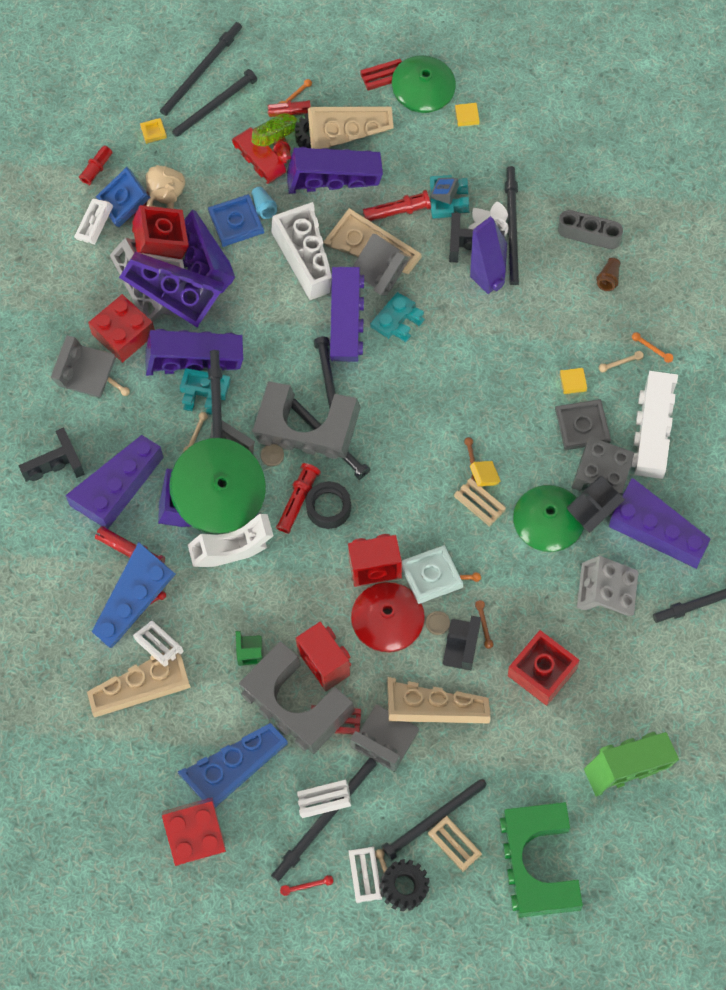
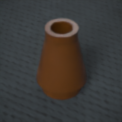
(609, 275)

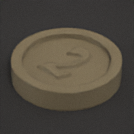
(272, 455)
(437, 623)

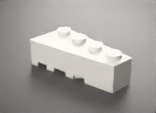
(303, 247)

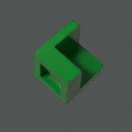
(248, 649)

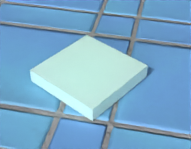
(431, 574)

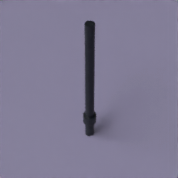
(225, 40)
(511, 189)
(215, 376)
(678, 610)
(292, 858)

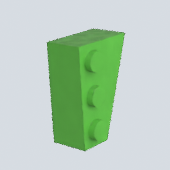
(630, 761)

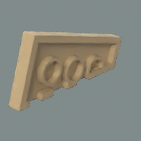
(344, 124)
(354, 232)
(139, 685)

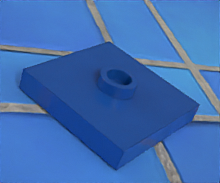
(125, 195)
(235, 220)

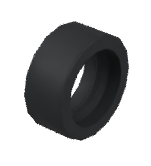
(332, 521)

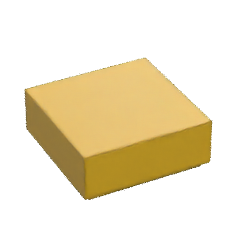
(467, 114)
(153, 130)
(573, 380)
(485, 473)

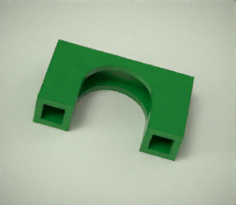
(532, 895)

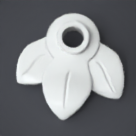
(497, 212)

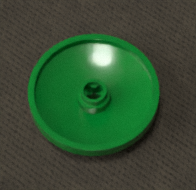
(201, 499)

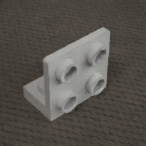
(607, 585)

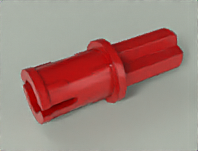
(291, 108)
(282, 150)
(95, 165)

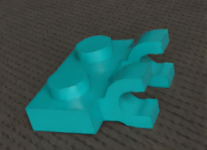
(445, 210)
(392, 316)
(197, 383)

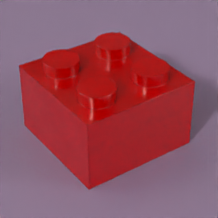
(160, 231)
(121, 328)
(375, 560)
(323, 655)
(543, 667)
(193, 831)

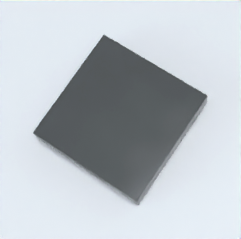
(580, 422)

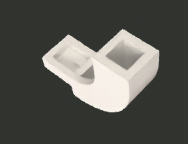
(220, 549)

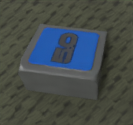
(445, 189)

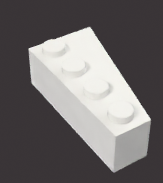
(655, 425)

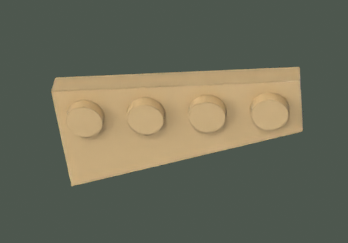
(421, 704)

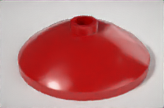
(382, 630)

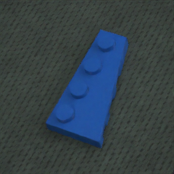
(135, 590)
(233, 764)

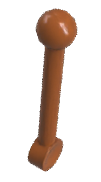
(468, 442)
(480, 606)

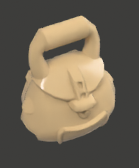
(164, 185)

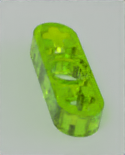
(273, 130)

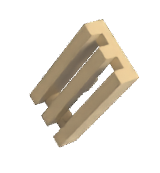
(465, 489)
(469, 860)

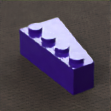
(333, 169)
(172, 286)
(346, 314)
(191, 350)
(116, 482)
(658, 525)

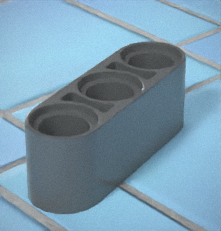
(601, 229)

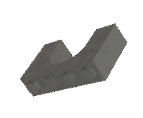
(329, 439)
(309, 727)

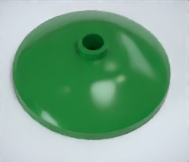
(420, 92)
(544, 530)

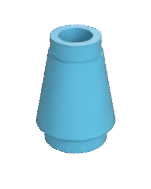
(264, 204)

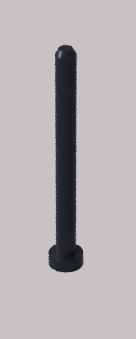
(249, 77)
(321, 344)
(360, 470)
(423, 826)

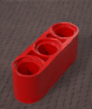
(261, 157)

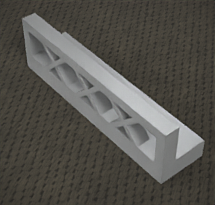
(129, 247)

